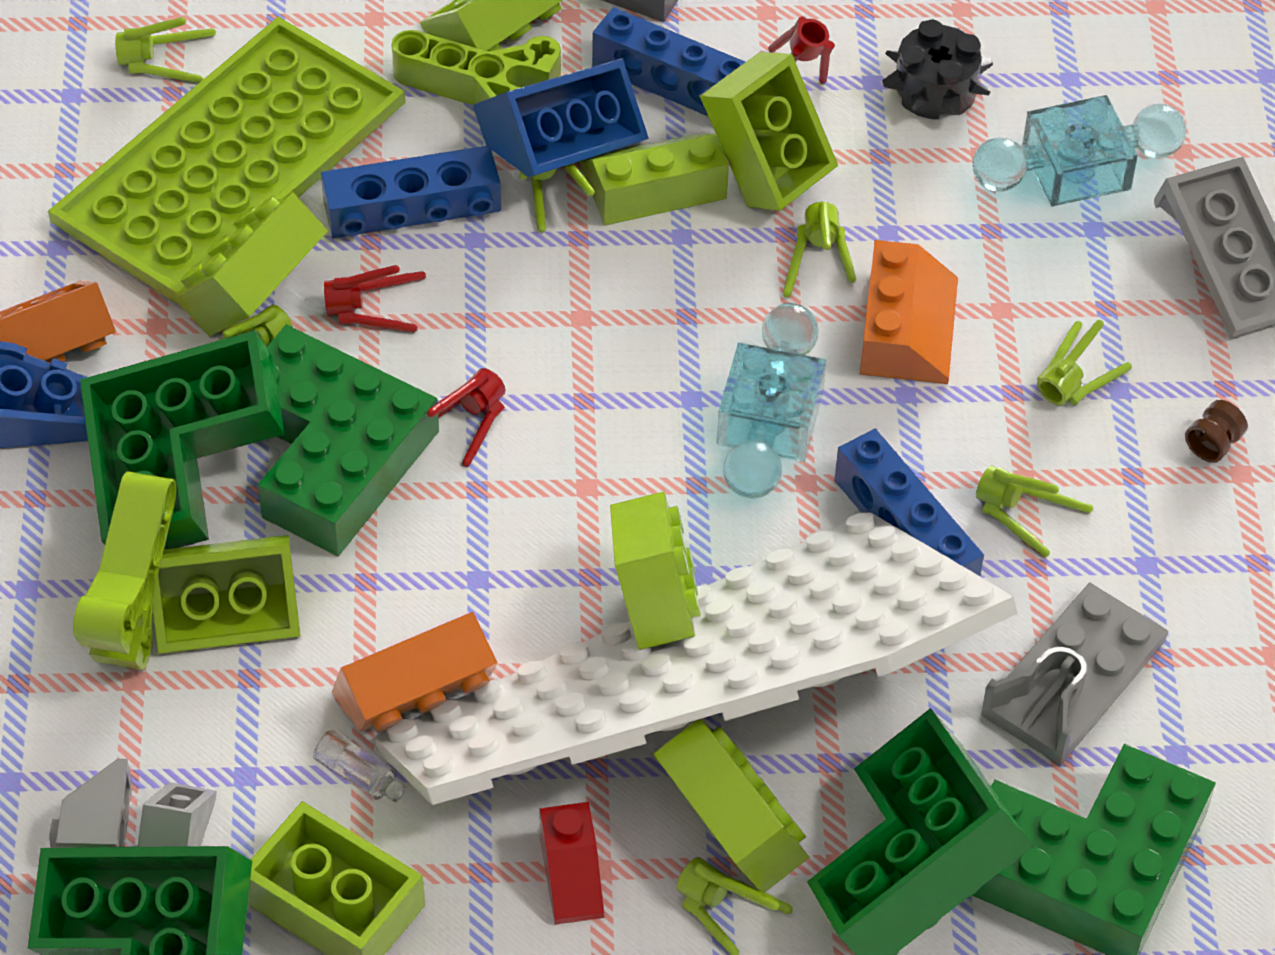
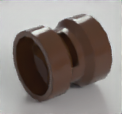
(1221, 425)

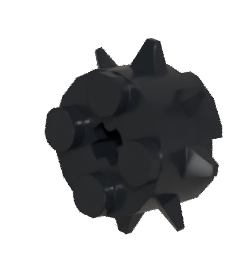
(938, 70)

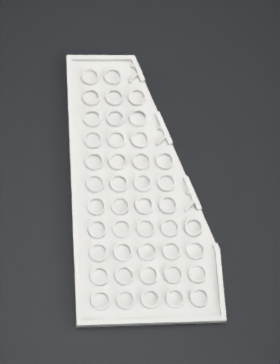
(764, 631)

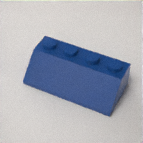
(563, 119)

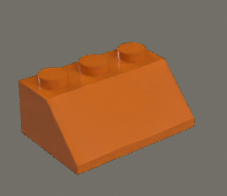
(908, 315)
(59, 322)
(415, 674)

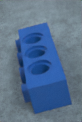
(660, 58)
(411, 191)
(886, 486)

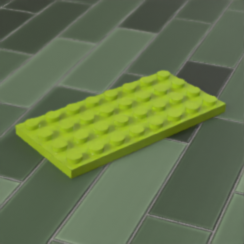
(230, 143)

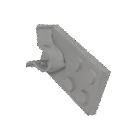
(1228, 238)
(1073, 673)

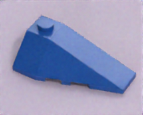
(38, 400)

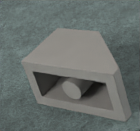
(95, 811)
(176, 816)

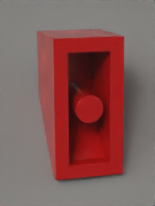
(571, 862)

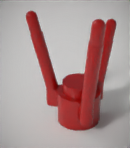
(808, 41)
(345, 295)
(476, 396)

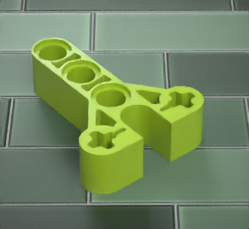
(469, 72)
(119, 604)

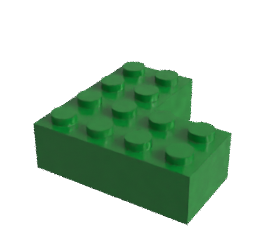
(171, 413)
(348, 438)
(932, 851)
(1107, 872)
(140, 901)

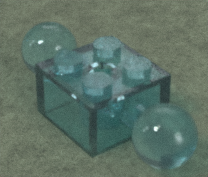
(1079, 149)
(771, 401)

